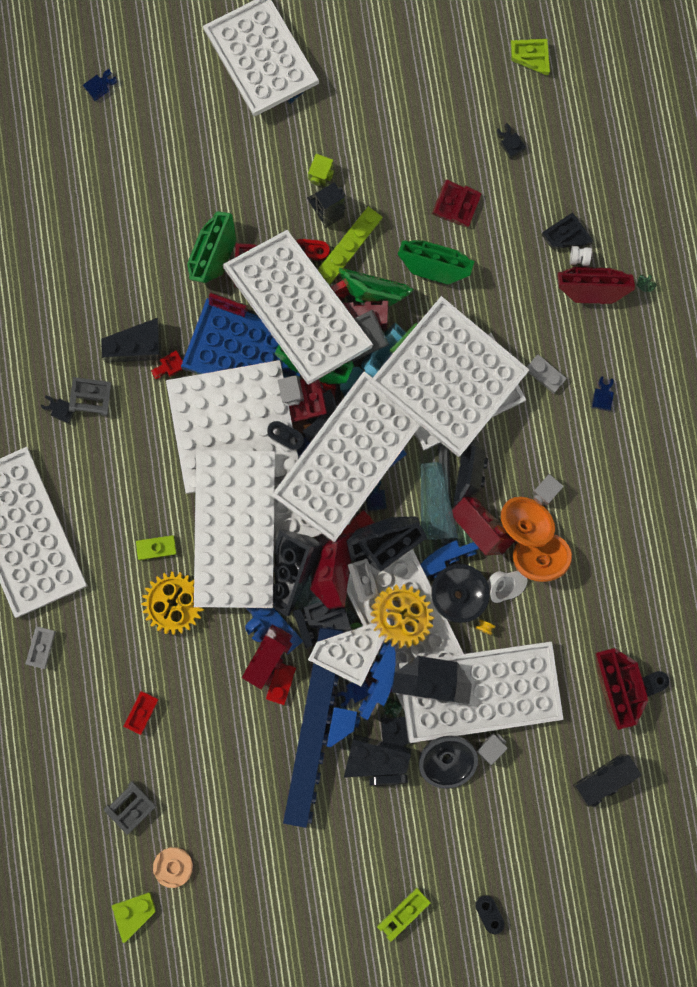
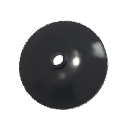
(473, 590)
(448, 770)

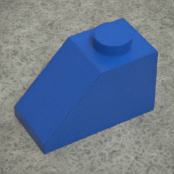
(342, 725)

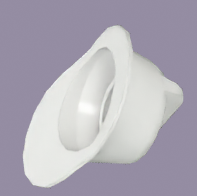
(506, 585)

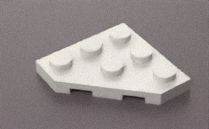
(349, 653)

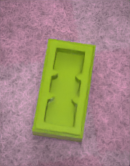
(156, 547)

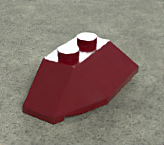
(595, 284)
(332, 573)
(621, 687)

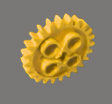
(157, 594)
(398, 632)

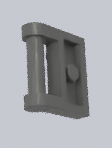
(90, 390)
(134, 812)

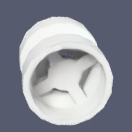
(580, 256)

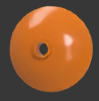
(527, 522)
(554, 555)

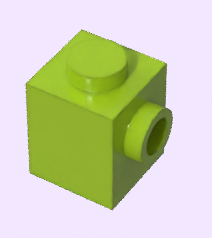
(321, 170)

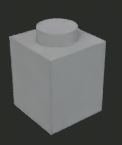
(291, 390)
(547, 490)
(492, 748)

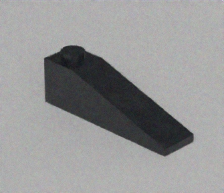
(294, 564)

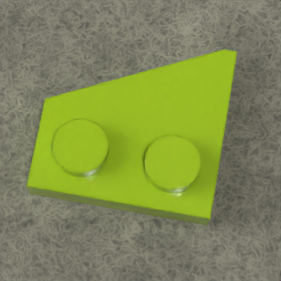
(531, 54)
(133, 914)

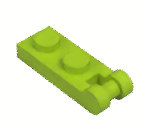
(404, 914)

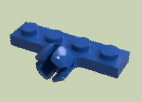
(262, 621)

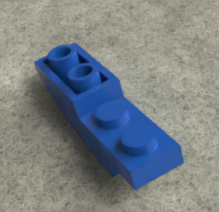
(449, 553)
(384, 673)

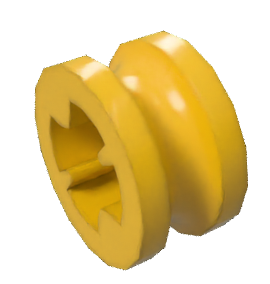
(485, 627)

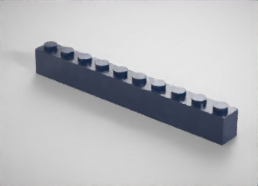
(310, 742)

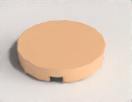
(173, 867)

